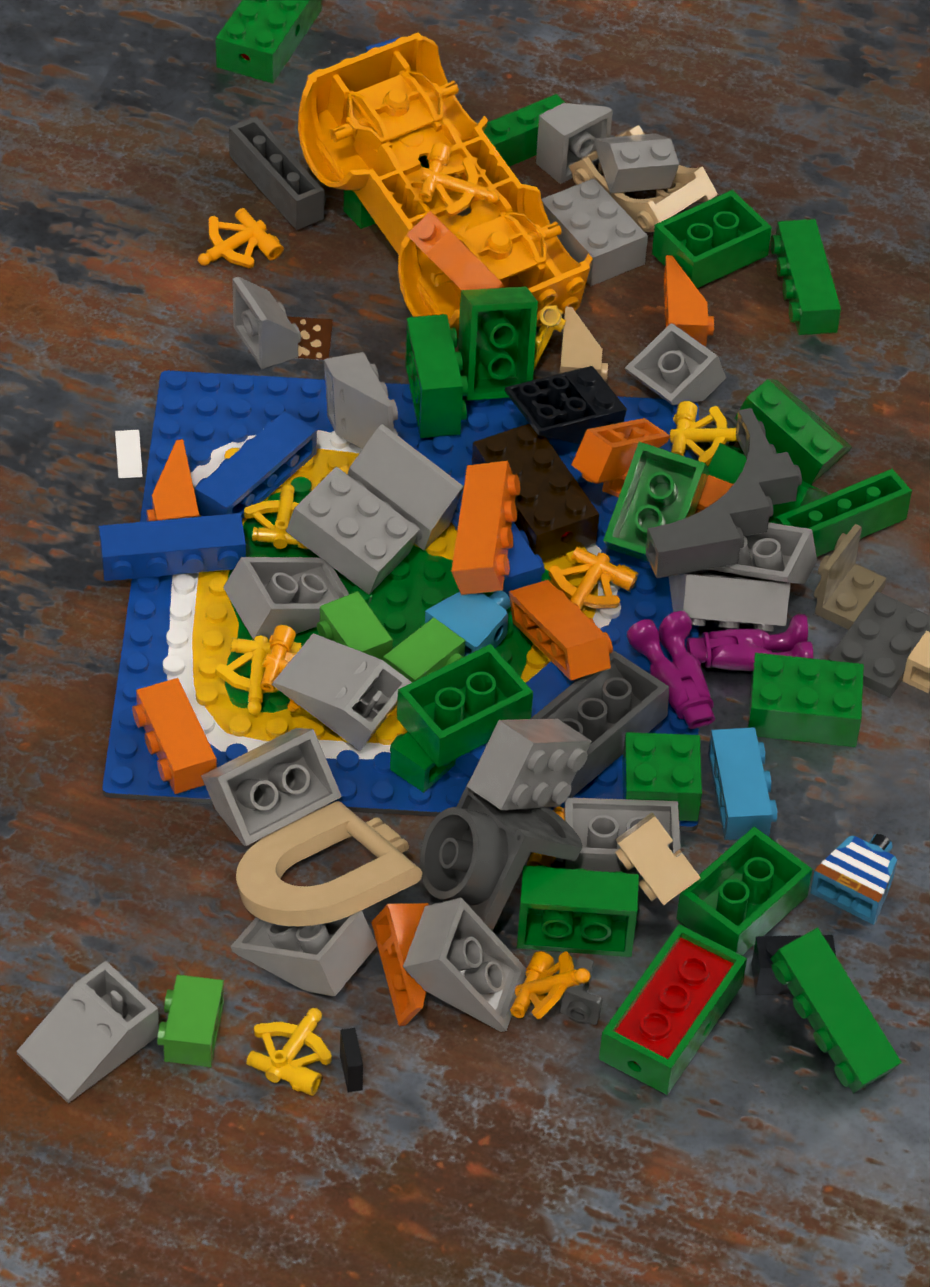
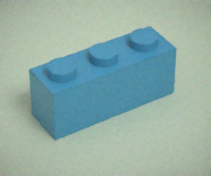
(741, 782)

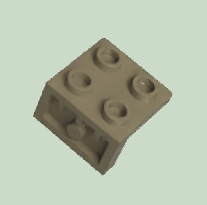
(845, 585)

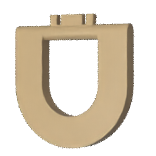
(291, 905)

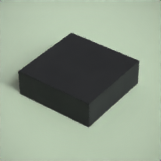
(351, 1060)

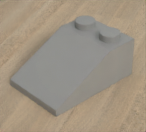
(282, 592)
(309, 957)
(464, 963)

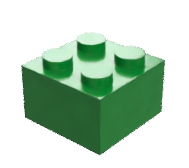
(664, 770)

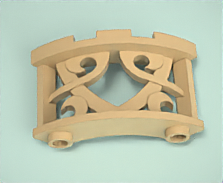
(688, 187)

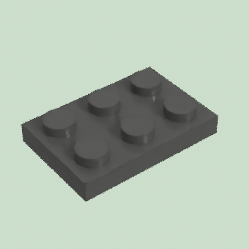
(882, 641)

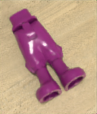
(737, 647)
(684, 676)

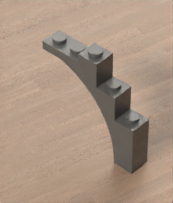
(718, 532)

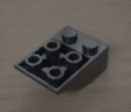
(567, 404)

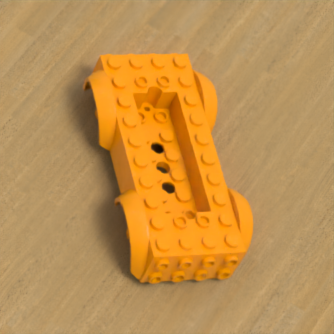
(368, 128)

